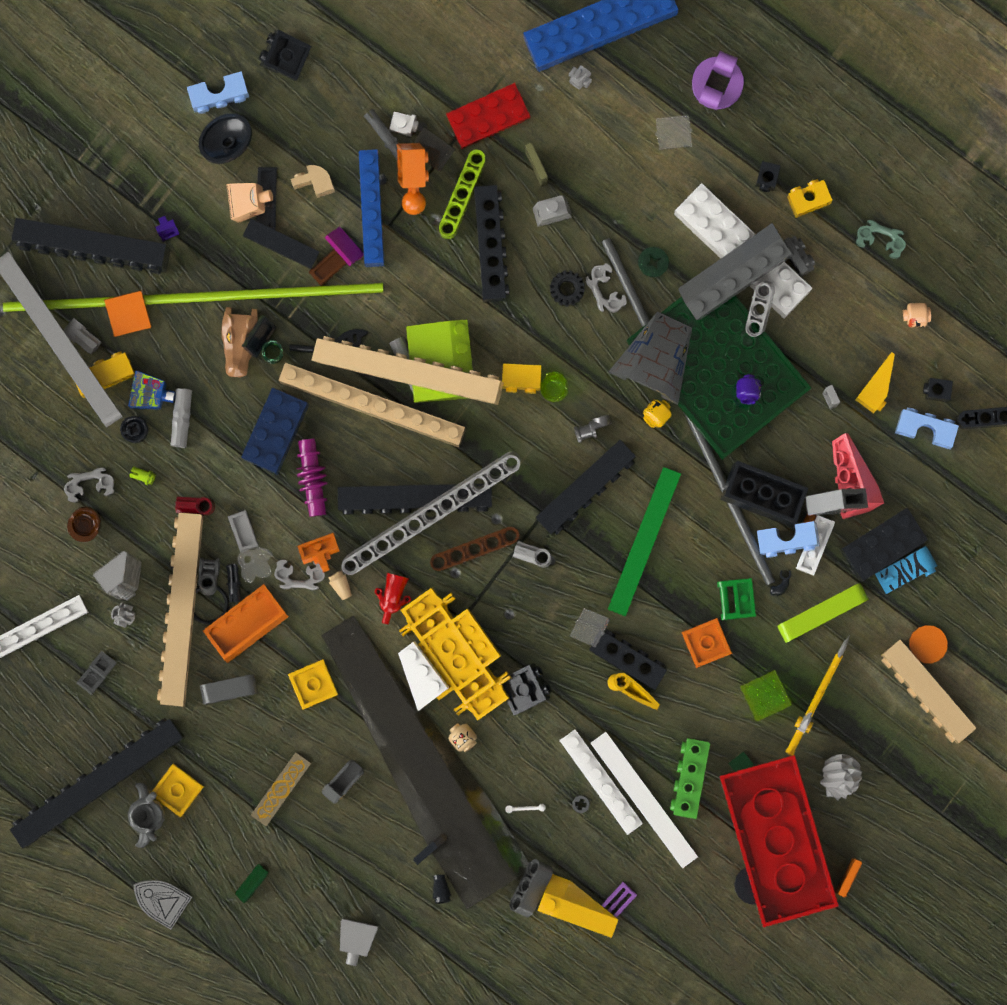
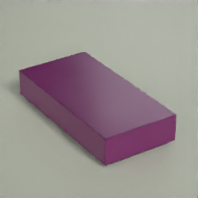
(344, 246)

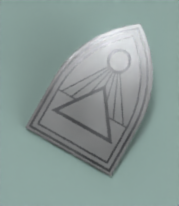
(161, 901)

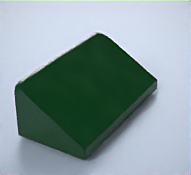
(252, 883)

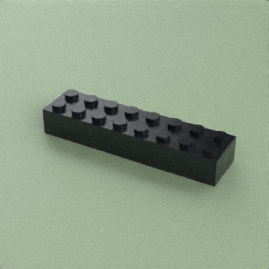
(91, 245)

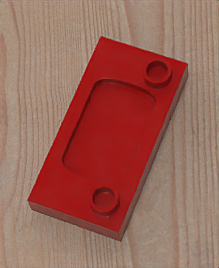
(778, 841)

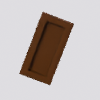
(327, 267)

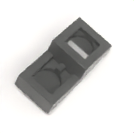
(96, 673)

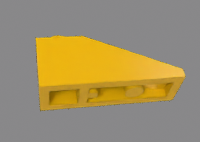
(877, 388)

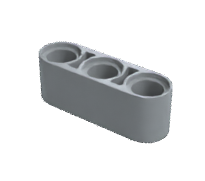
(766, 301)

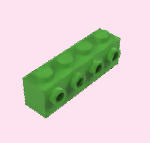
(691, 778)

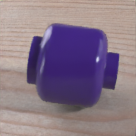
(748, 389)

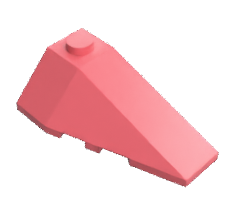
(854, 474)

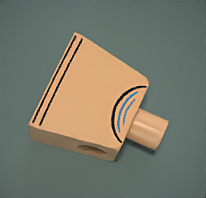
(247, 200)

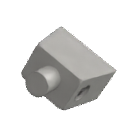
(552, 210)
(356, 939)

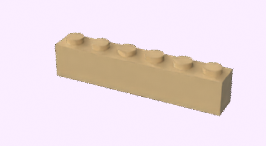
(928, 691)

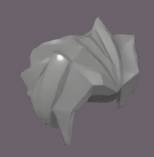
(841, 776)

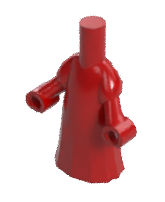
(390, 602)

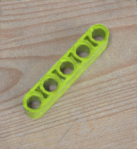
(462, 184)
(822, 612)

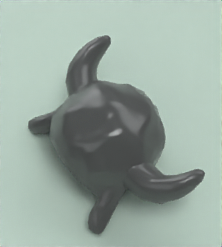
(146, 815)

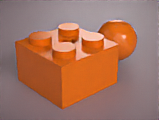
(412, 175)

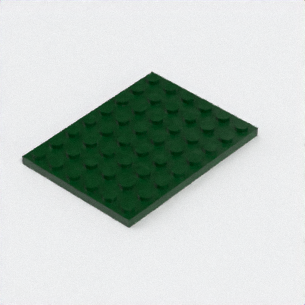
(715, 361)

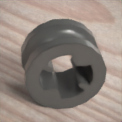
(584, 809)

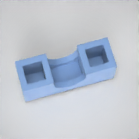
(234, 90)
(943, 431)
(805, 538)

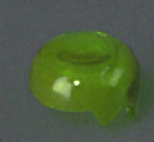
(554, 387)

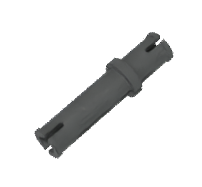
(383, 132)

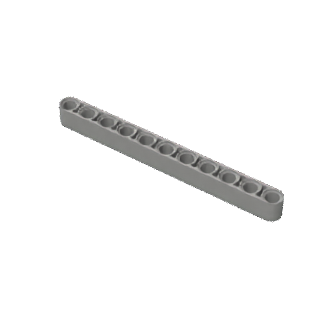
(58, 340)
(426, 521)

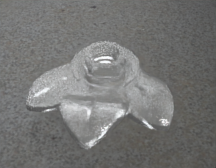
(257, 566)

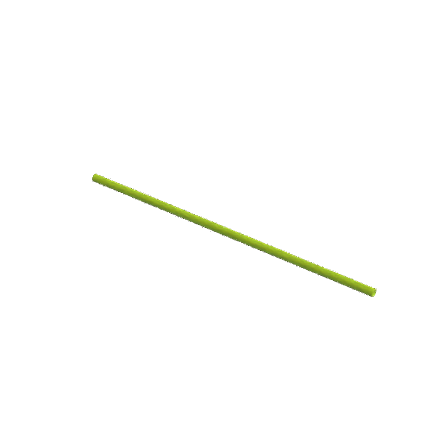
(212, 296)

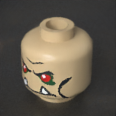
(462, 737)

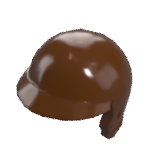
(84, 524)

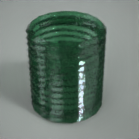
(269, 343)

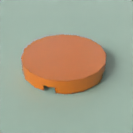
(928, 644)

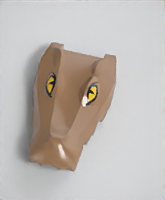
(234, 333)

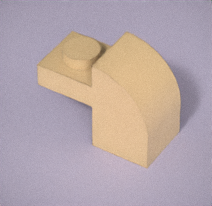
(317, 177)

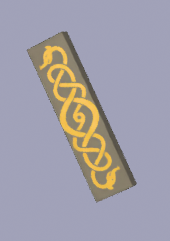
(281, 789)

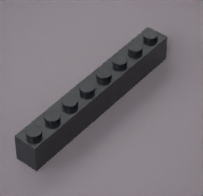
(404, 498)

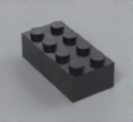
(764, 493)
(884, 545)

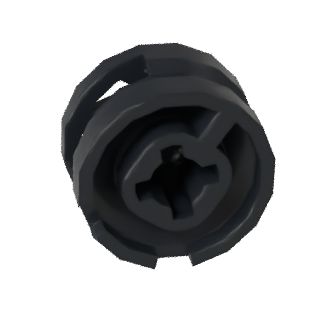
(134, 429)

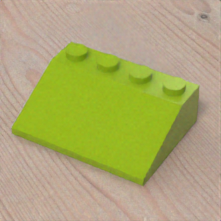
(441, 343)

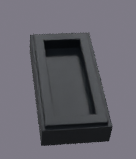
(259, 336)
(430, 848)

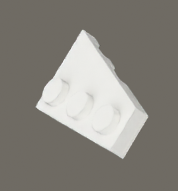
(421, 675)

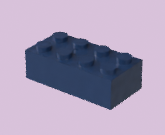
(275, 431)

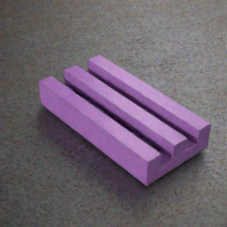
(628, 890)

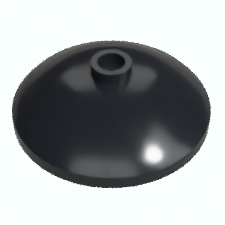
(225, 138)

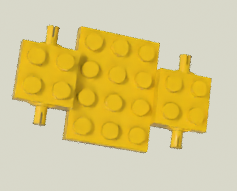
(457, 651)

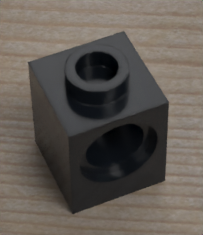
(768, 168)
(946, 386)

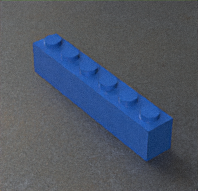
(371, 208)

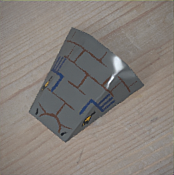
(657, 357)

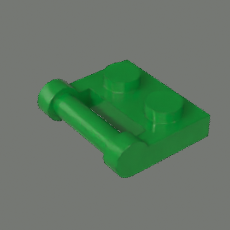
(742, 597)

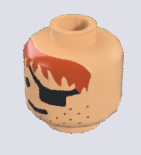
(917, 315)

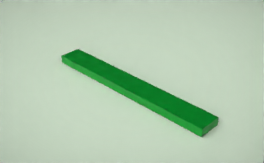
(644, 541)

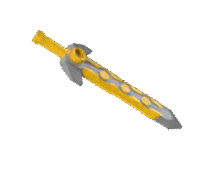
(803, 723)

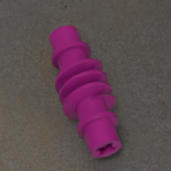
(312, 477)

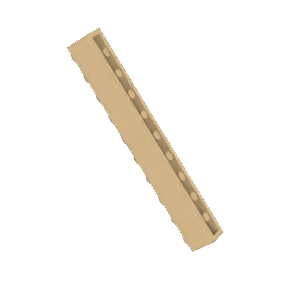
(407, 371)
(372, 405)
(181, 609)

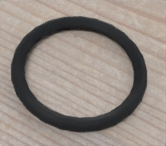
(225, 609)

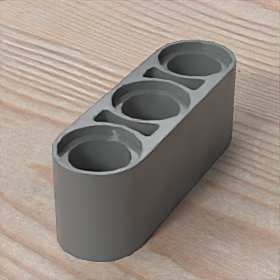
(228, 689)
(531, 888)

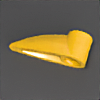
(631, 689)

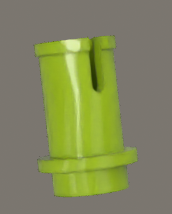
(142, 475)

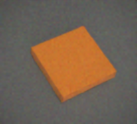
(128, 313)
(706, 643)
(848, 877)

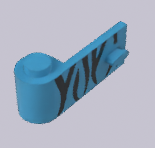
(907, 569)

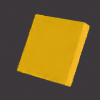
(313, 684)
(177, 790)

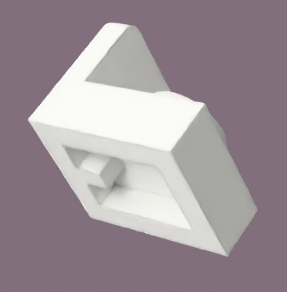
(403, 124)

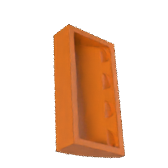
(245, 623)

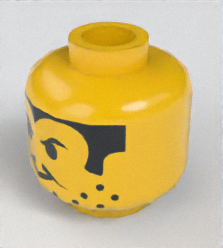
(657, 413)

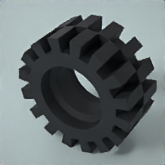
(567, 277)

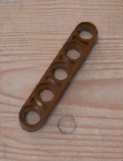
(484, 549)

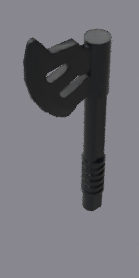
(348, 334)

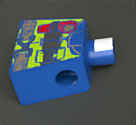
(149, 392)

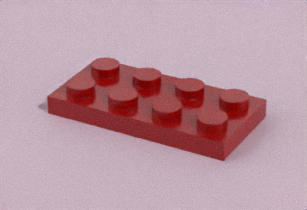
(488, 115)

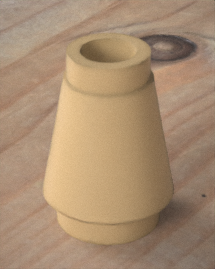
(340, 584)

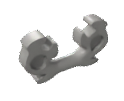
(599, 274)
(73, 489)
(282, 574)

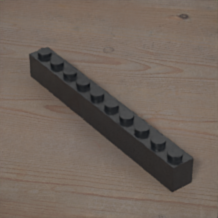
(97, 783)

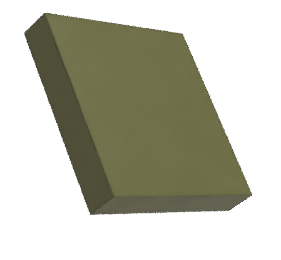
(536, 164)

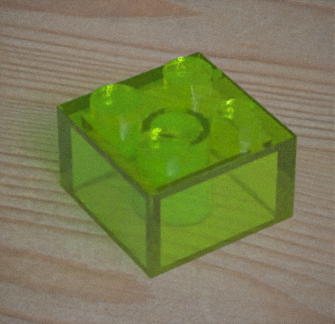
(765, 696)

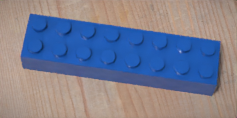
(593, 28)

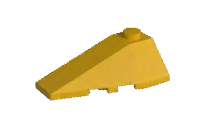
(571, 904)

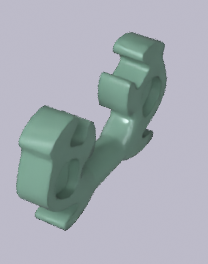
(897, 244)

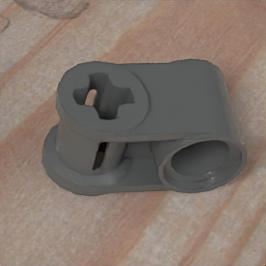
(208, 572)

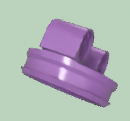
(723, 65)

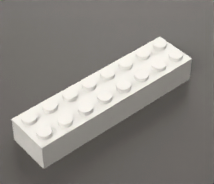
(724, 232)

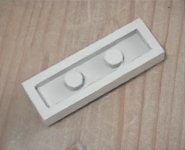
(810, 559)

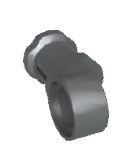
(589, 430)

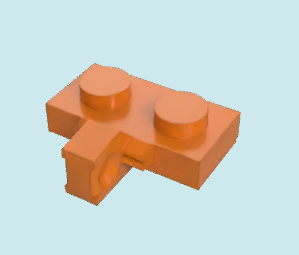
(319, 551)

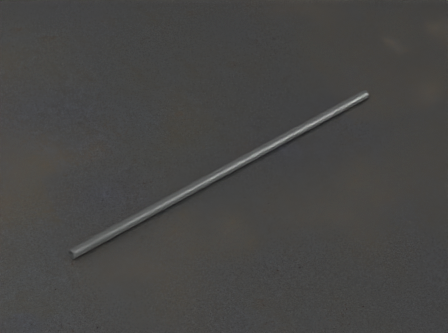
(704, 445)

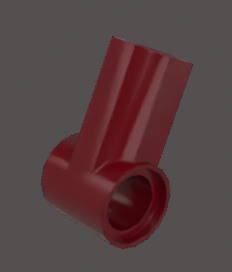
(193, 505)

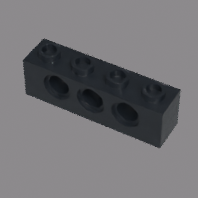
(657, 668)

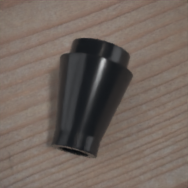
(441, 891)

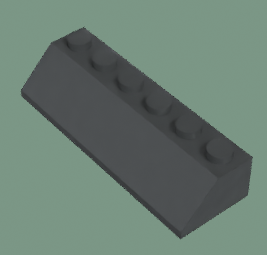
(735, 272)

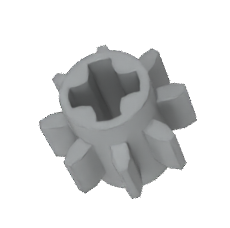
(580, 77)
(123, 615)

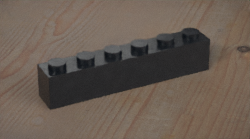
(585, 488)

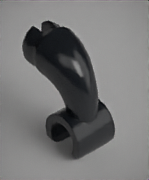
(781, 588)

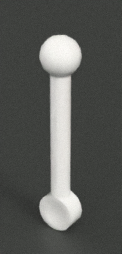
(541, 807)

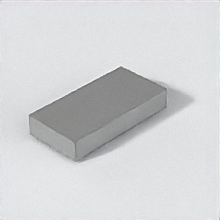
(831, 397)
(243, 531)

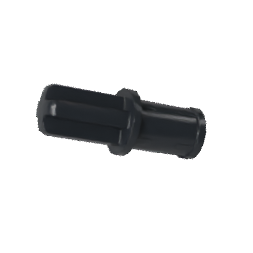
(233, 583)

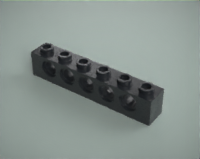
(483, 195)

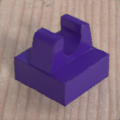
(166, 229)

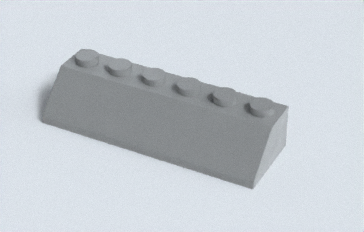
(120, 576)

